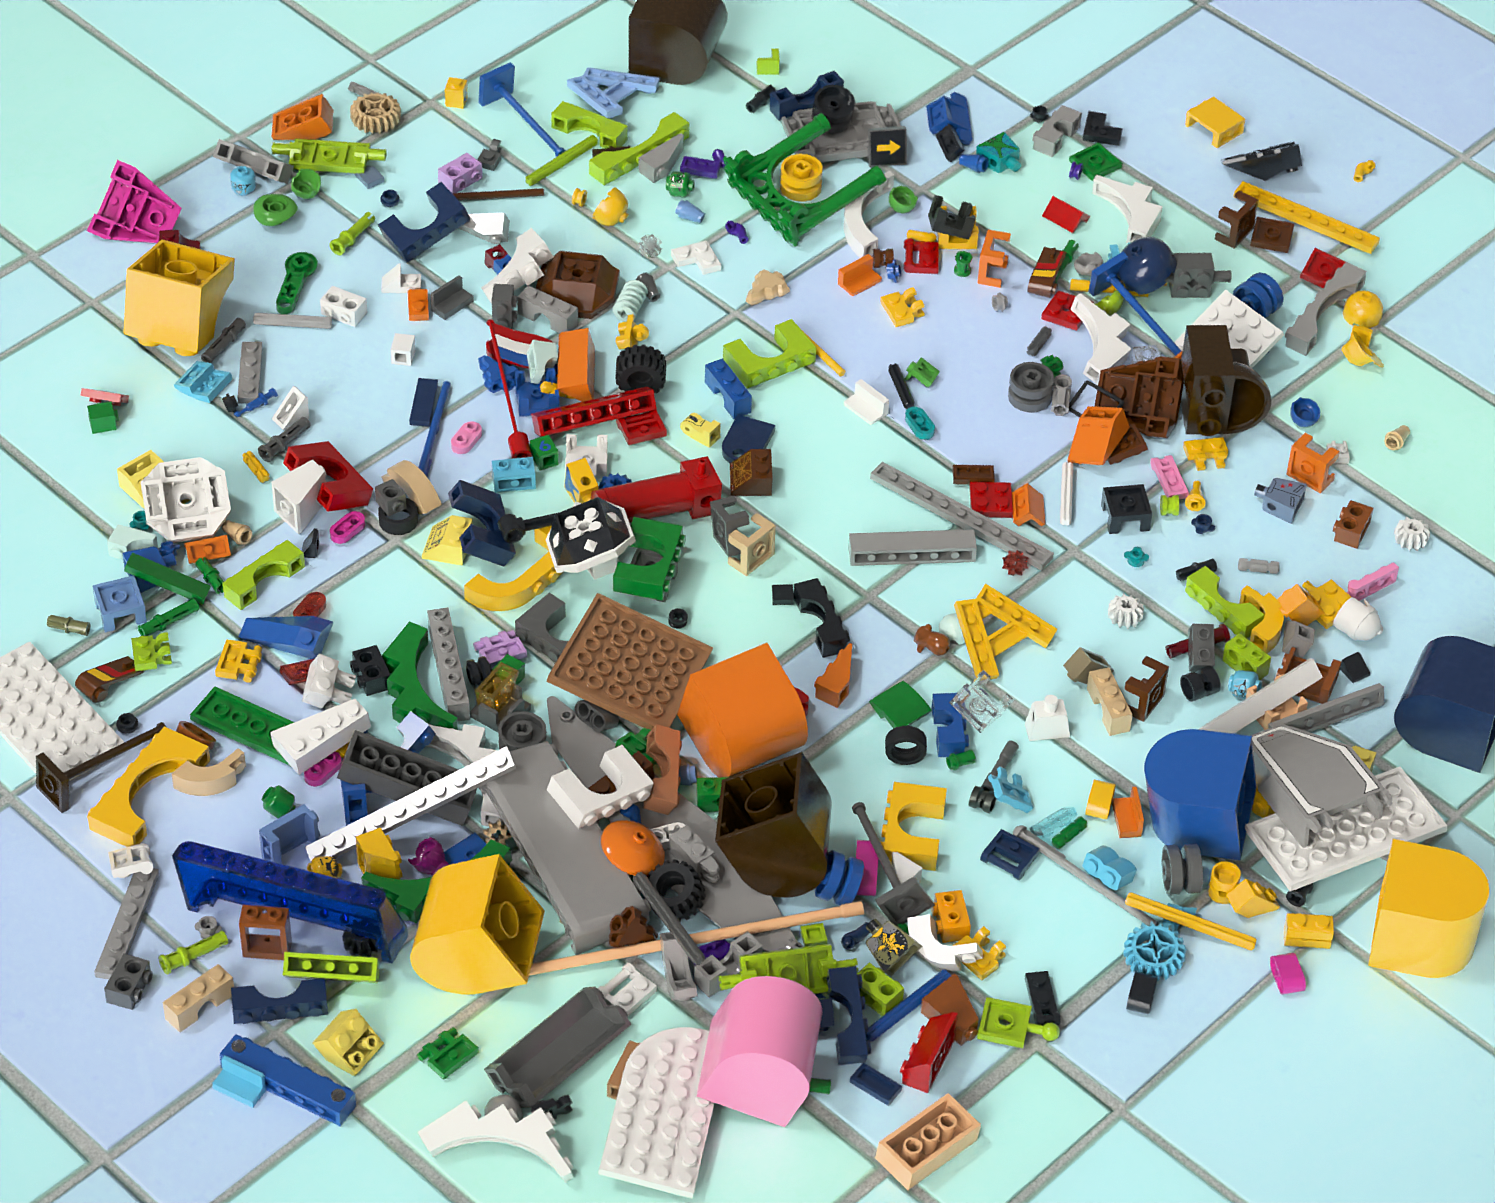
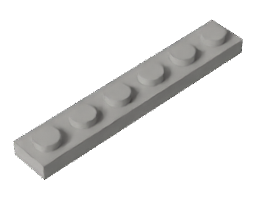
(1335, 710)
(126, 922)

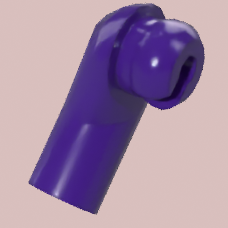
(718, 155)
(737, 230)

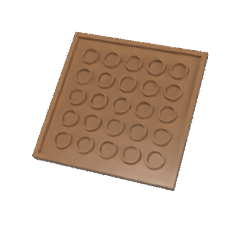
(628, 663)

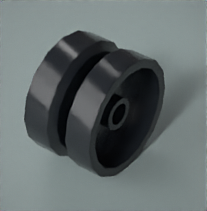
(836, 105)

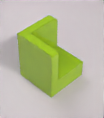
(769, 66)

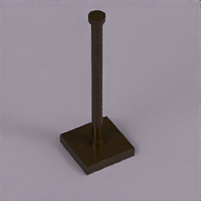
(55, 783)

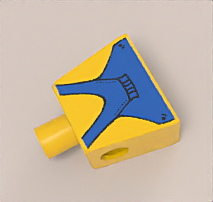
(580, 481)

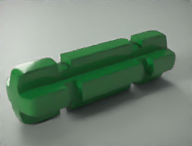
(1069, 832)

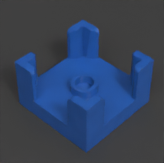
(529, 394)

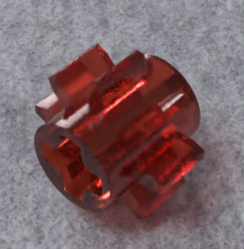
(1011, 566)

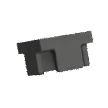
(491, 717)

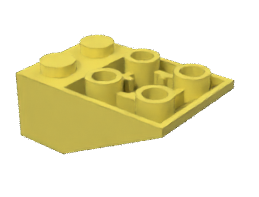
(135, 471)

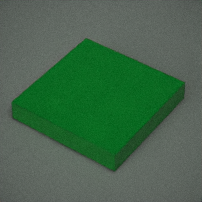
(1096, 161)

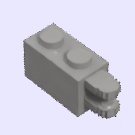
(689, 847)

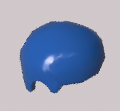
(1304, 412)

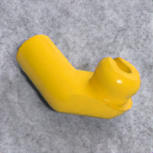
(921, 236)

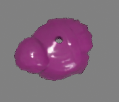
(429, 857)

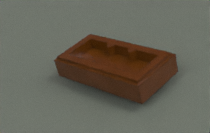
(972, 473)

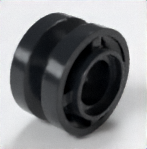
(477, 671)

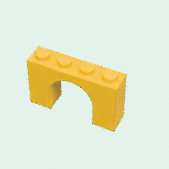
(910, 801)

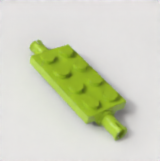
(329, 155)
(802, 965)

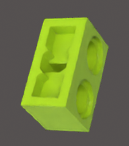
(1246, 656)
(880, 990)

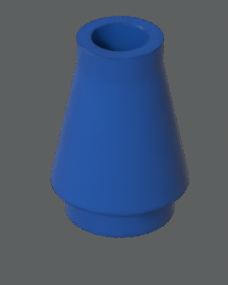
(977, 163)

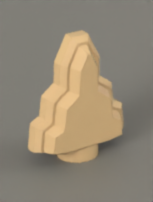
(766, 287)

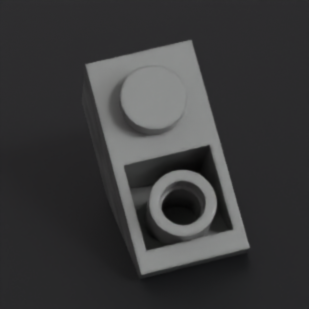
(1297, 636)

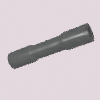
(1004, 759)

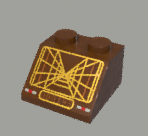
(752, 474)

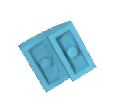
(203, 381)

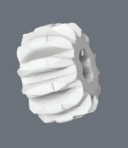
(1412, 533)
(1125, 611)

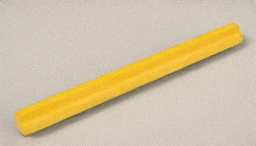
(1190, 921)

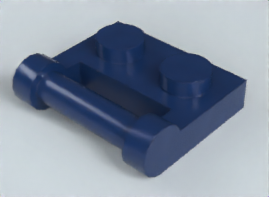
(1013, 849)

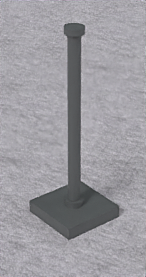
(904, 899)

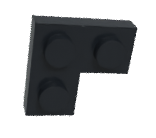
(1097, 131)

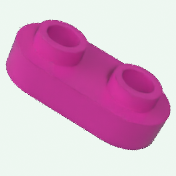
(345, 528)
(325, 770)

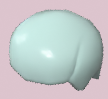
(950, 627)

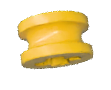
(579, 197)

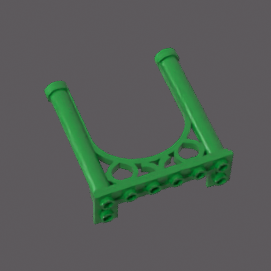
(802, 217)

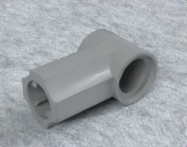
(1061, 395)

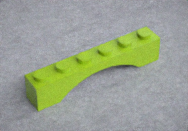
(613, 164)

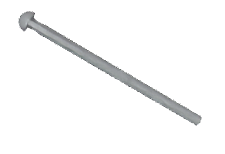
(1059, 858)

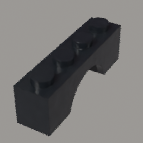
(813, 599)

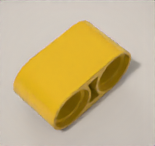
(1100, 799)

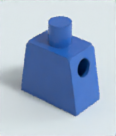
(152, 554)

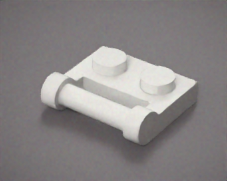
(122, 861)
(632, 994)

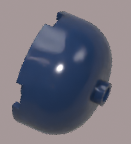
(1147, 265)

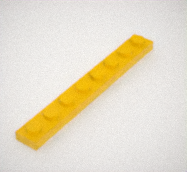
(1311, 218)

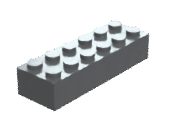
(398, 773)

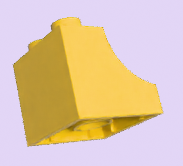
(176, 296)

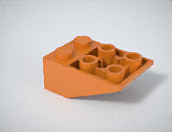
(1097, 435)

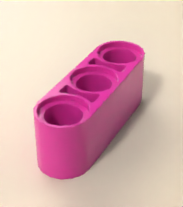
(867, 854)

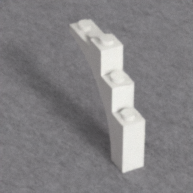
(466, 748)
(463, 1126)

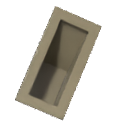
(1082, 662)

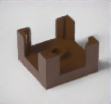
(1241, 222)
(1150, 690)

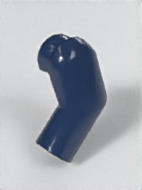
(852, 938)

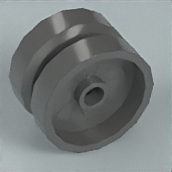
(1030, 387)
(521, 730)
(1182, 869)

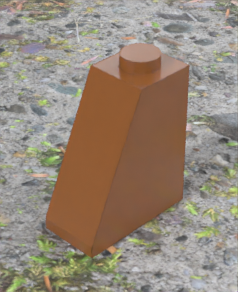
(952, 998)

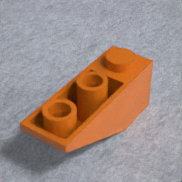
(834, 683)

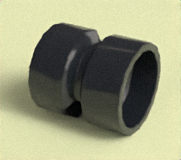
(1200, 683)

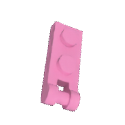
(1169, 477)
(1374, 582)

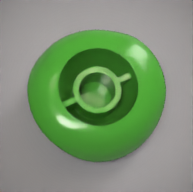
(274, 209)

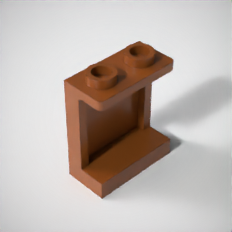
(1321, 689)

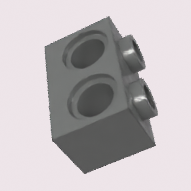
(1201, 646)
(128, 981)

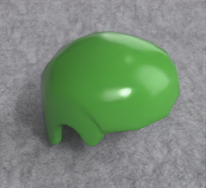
(306, 183)
(902, 199)

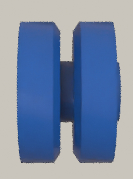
(1260, 294)
(841, 879)

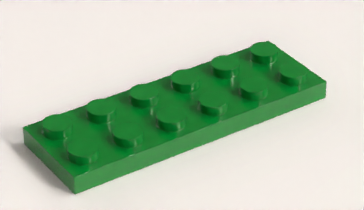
(240, 721)

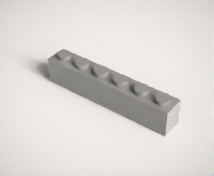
(912, 547)

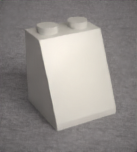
(297, 495)

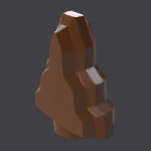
(630, 928)

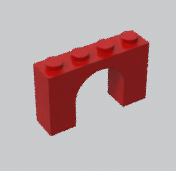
(350, 488)

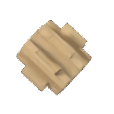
(492, 830)

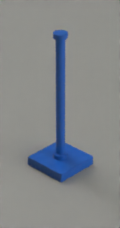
(500, 84)
(1106, 276)

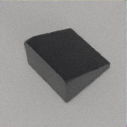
(311, 544)
(1354, 667)

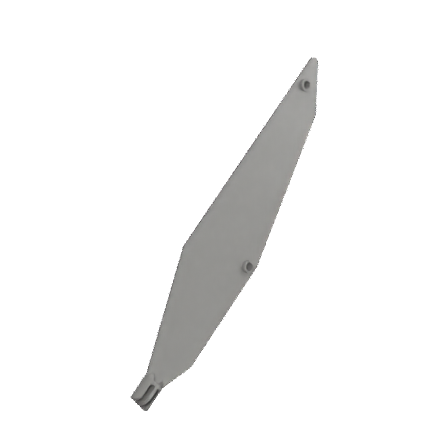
(727, 900)

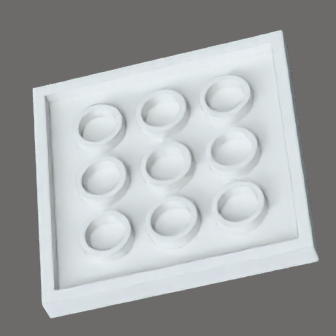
(1244, 326)

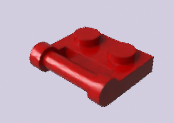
(927, 257)
(641, 427)

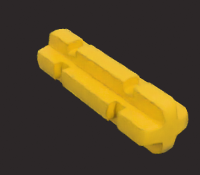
(548, 387)
(255, 466)

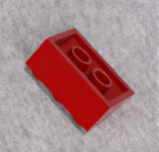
(929, 1052)

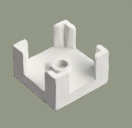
(595, 455)

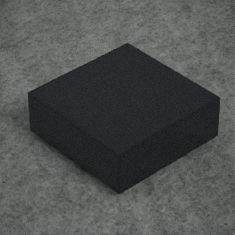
(782, 594)

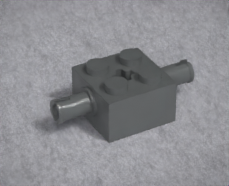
(1195, 276)

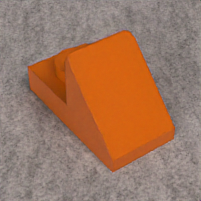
(418, 304)

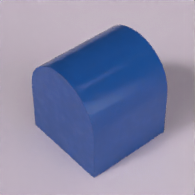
(1202, 790)

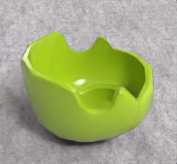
(1112, 303)

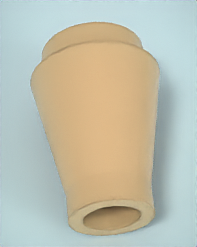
(1395, 439)
(238, 532)

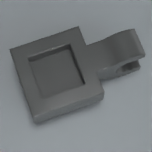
(491, 157)

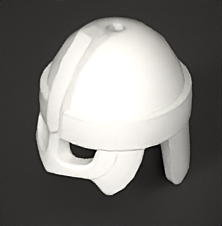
(1358, 620)

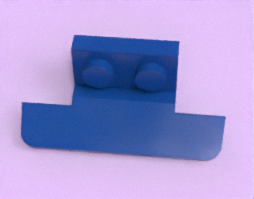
(953, 112)

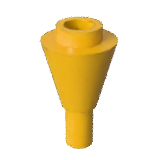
(1195, 500)

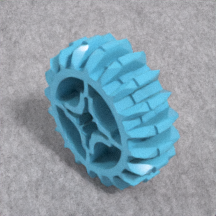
(1165, 944)

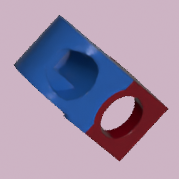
(498, 262)

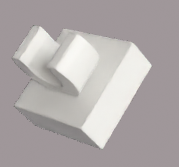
(1343, 454)

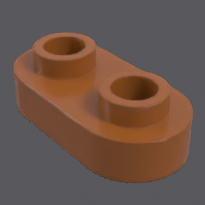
(194, 732)

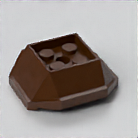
(580, 280)

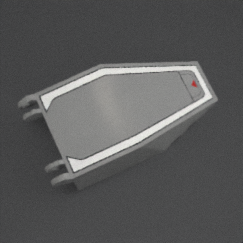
(1312, 779)

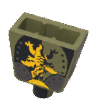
(890, 945)

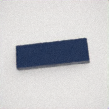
(423, 402)

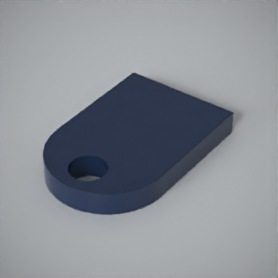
(746, 435)

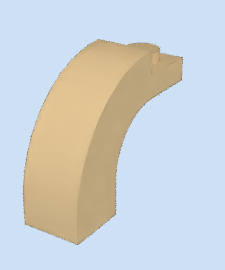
(415, 485)

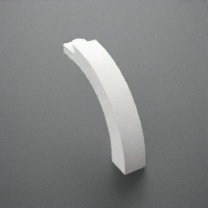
(857, 234)

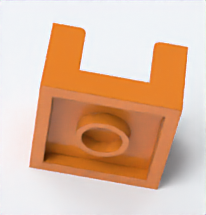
(990, 257)
(1310, 466)

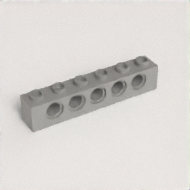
(448, 663)

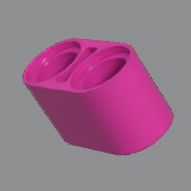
(1287, 973)

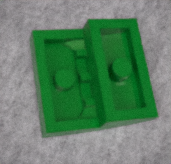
(900, 705)

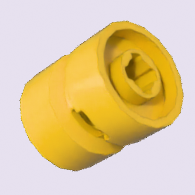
(1223, 879)

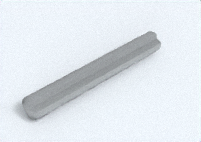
(292, 320)

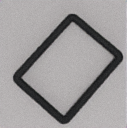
(1121, 402)

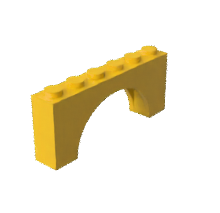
(163, 755)

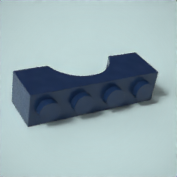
(785, 103)
(844, 988)
(305, 1001)

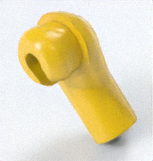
(1363, 169)

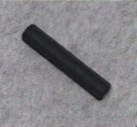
(901, 386)

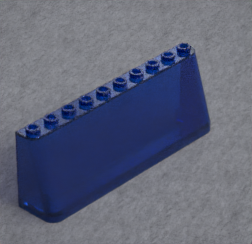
(217, 874)

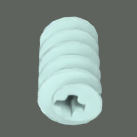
(630, 300)

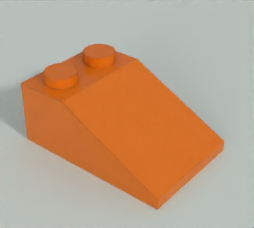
(304, 120)

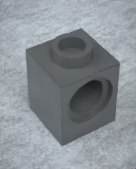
(390, 497)

